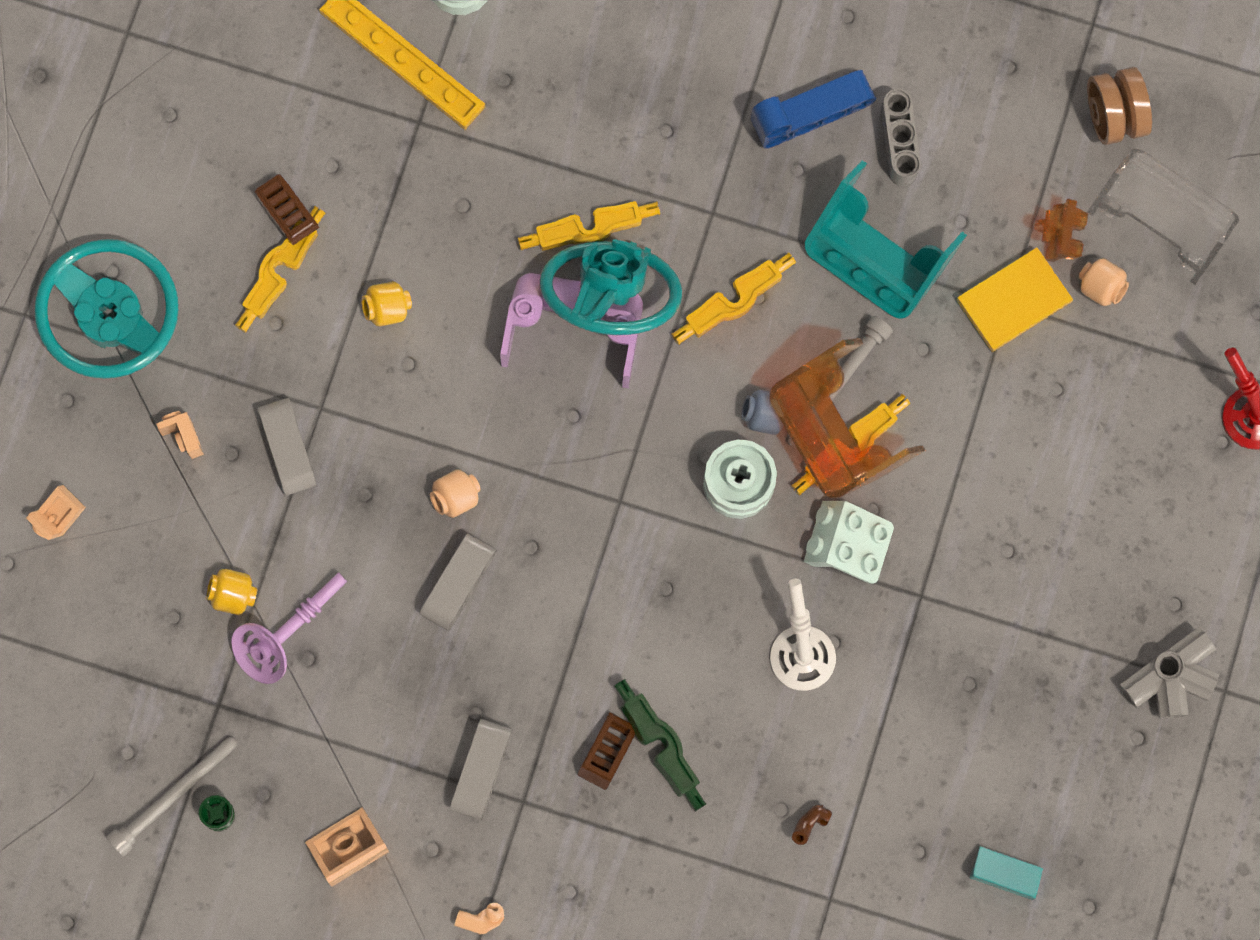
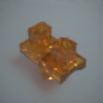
(1058, 229)

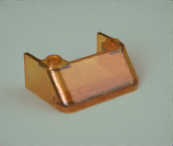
(821, 434)

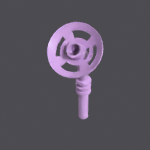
(271, 644)

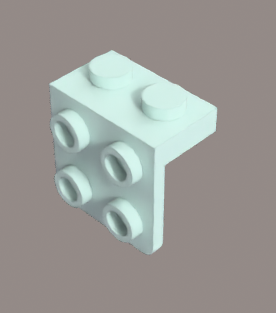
(849, 540)

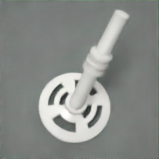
(802, 649)

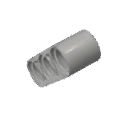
(903, 123)
(287, 446)
(458, 582)
(481, 769)

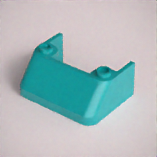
(870, 259)

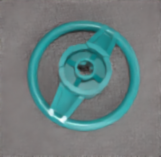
(610, 276)
(94, 297)

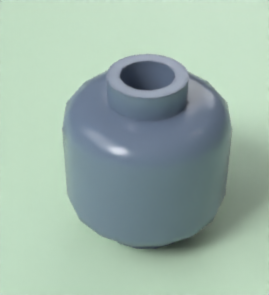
(760, 414)

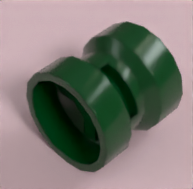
(212, 810)

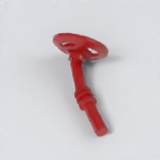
(1250, 411)

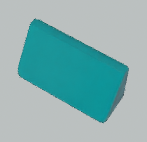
(1006, 873)

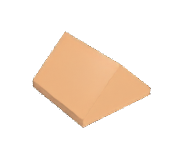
(347, 847)

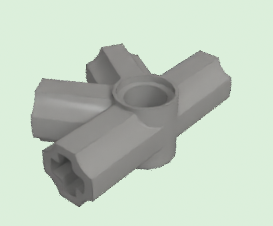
(1172, 689)

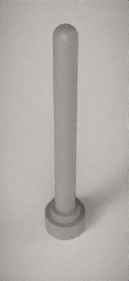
(876, 332)
(124, 838)

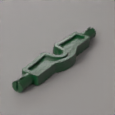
(670, 760)

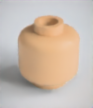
(1103, 282)
(455, 493)

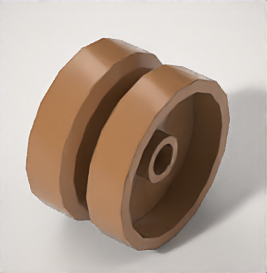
(1119, 105)

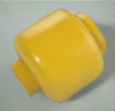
(386, 304)
(231, 591)

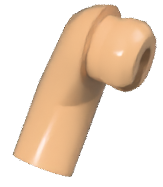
(483, 921)

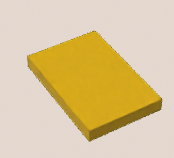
(1014, 299)

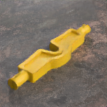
(571, 230)
(271, 284)
(721, 309)
(864, 433)

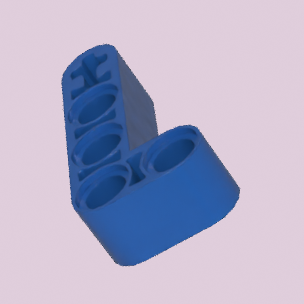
(788, 119)

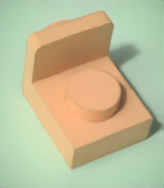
(187, 437)

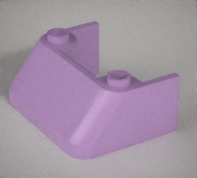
(528, 304)

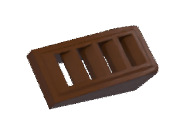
(275, 193)
(591, 771)

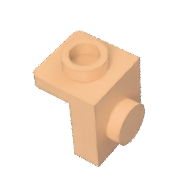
(56, 514)

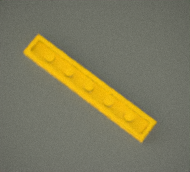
(404, 60)

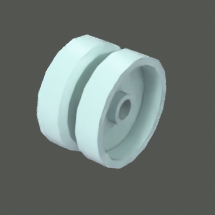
(745, 460)

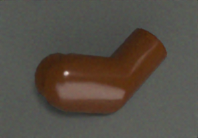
(805, 824)

